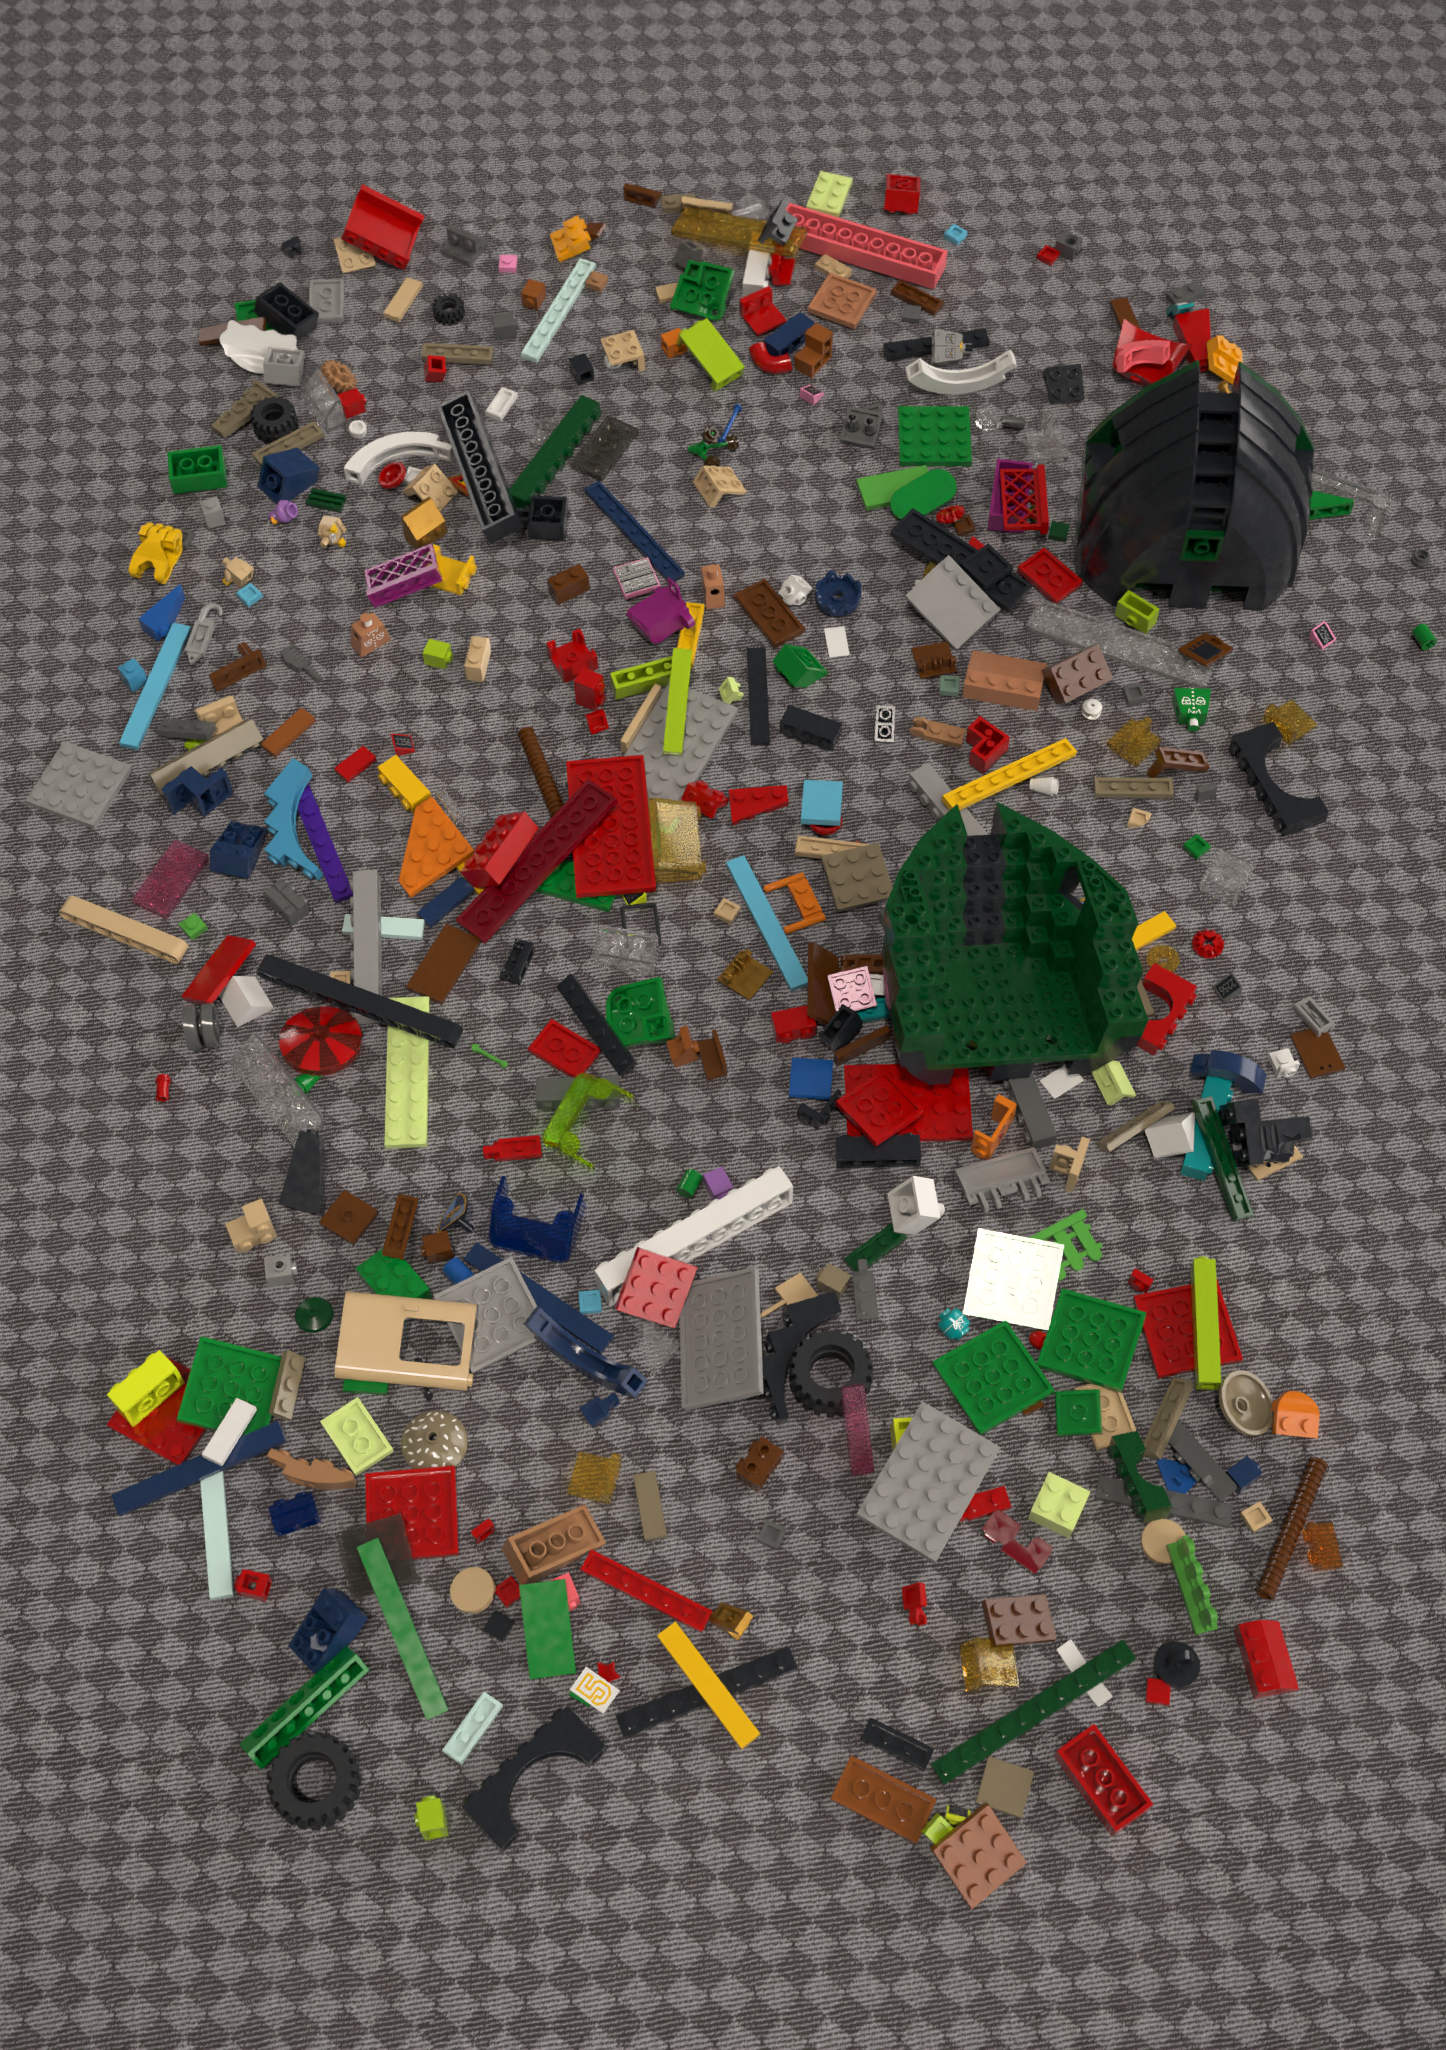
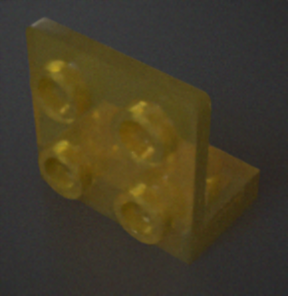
(1290, 720)
(595, 1477)
(987, 1665)

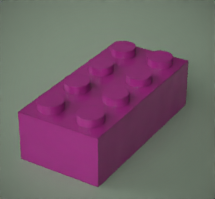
(995, 519)

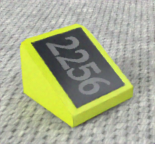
(634, 898)
(955, 1815)

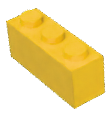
(402, 783)

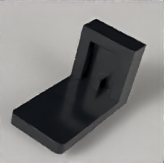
(815, 1119)

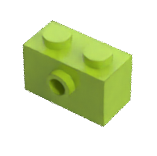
(1137, 612)
(431, 1818)

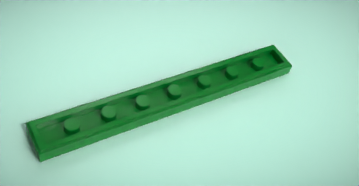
(402, 1629)

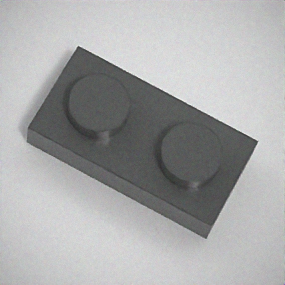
(1186, 293)

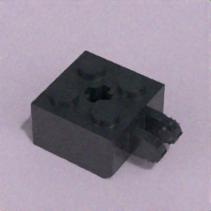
(545, 517)

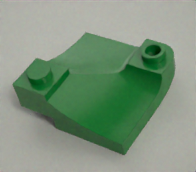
(702, 290)
(640, 1013)

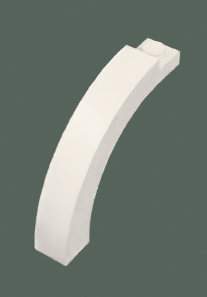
(960, 381)
(392, 447)

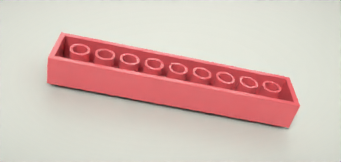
(870, 247)

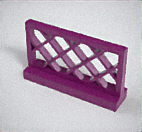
(406, 582)

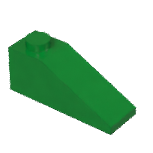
(1328, 505)

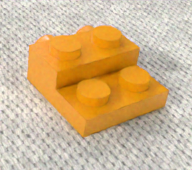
(571, 239)
(1223, 358)

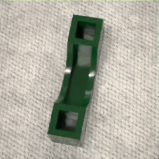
(1148, 1499)

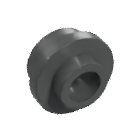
(1421, 557)

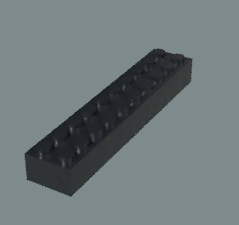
(480, 467)

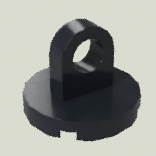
(1176, 1664)

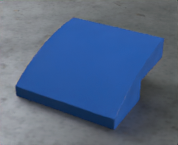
(811, 1078)

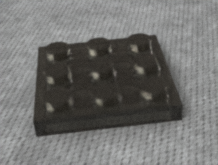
(395, 1544)

